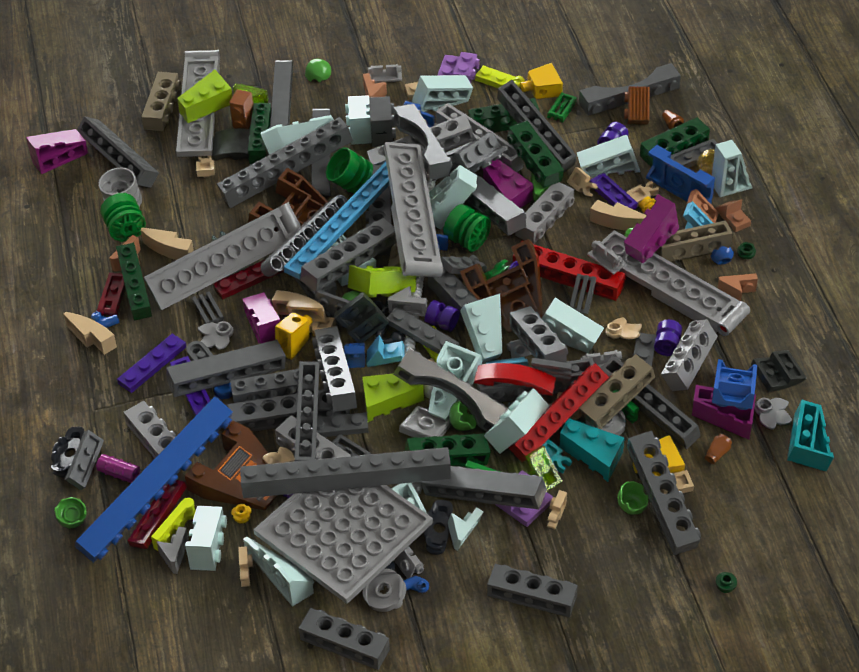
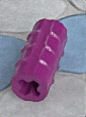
(117, 468)

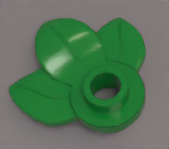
(498, 269)

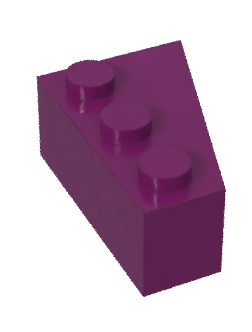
(508, 182)
(261, 317)

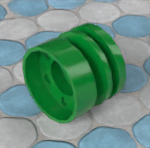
(348, 170)
(122, 216)
(467, 227)

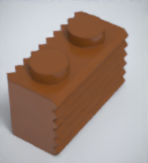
(638, 105)
(241, 109)

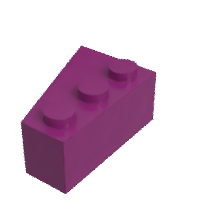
(56, 149)
(653, 231)
(727, 417)

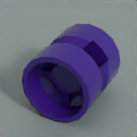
(612, 132)
(441, 315)
(667, 337)

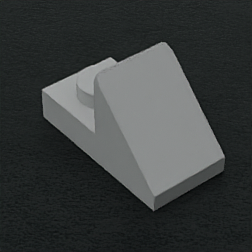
(403, 300)
(174, 551)

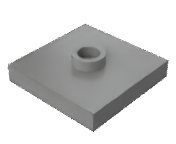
(423, 424)

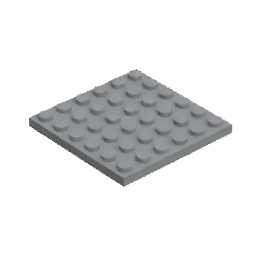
(343, 534)

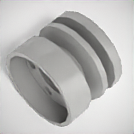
(119, 181)

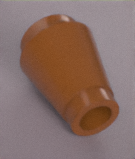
(672, 119)
(719, 447)

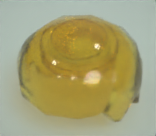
(706, 160)

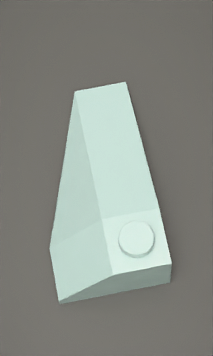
(281, 136)
(463, 365)
(285, 575)

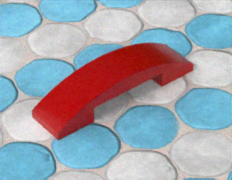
(515, 374)

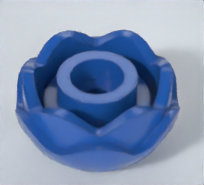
(722, 255)

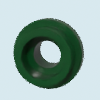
(746, 250)
(723, 586)

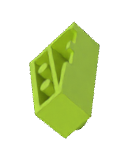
(205, 97)
(379, 280)
(388, 393)

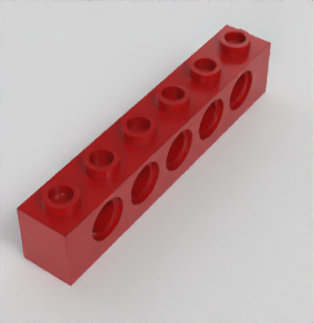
(564, 270)
(559, 411)

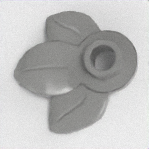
(216, 334)
(772, 412)

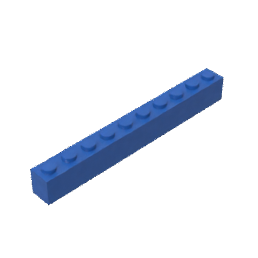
(153, 480)

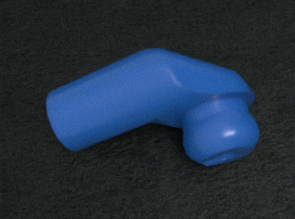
(106, 322)
(417, 583)

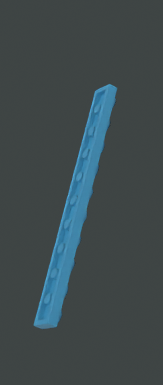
(340, 221)

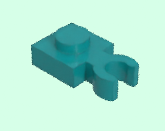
(555, 455)

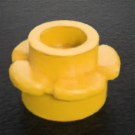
(646, 203)
(241, 517)

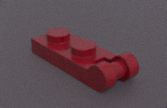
(112, 294)

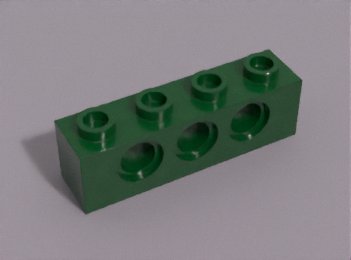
(495, 117)
(260, 122)
(676, 139)
(535, 154)
(134, 281)
(460, 447)

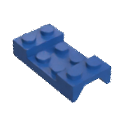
(678, 178)
(734, 386)

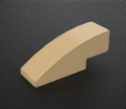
(615, 217)
(166, 243)
(289, 302)
(90, 332)

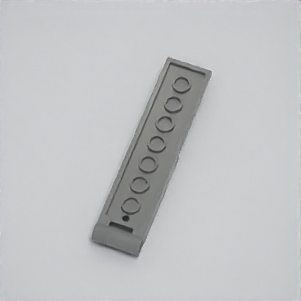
(197, 136)
(412, 211)
(222, 257)
(681, 289)

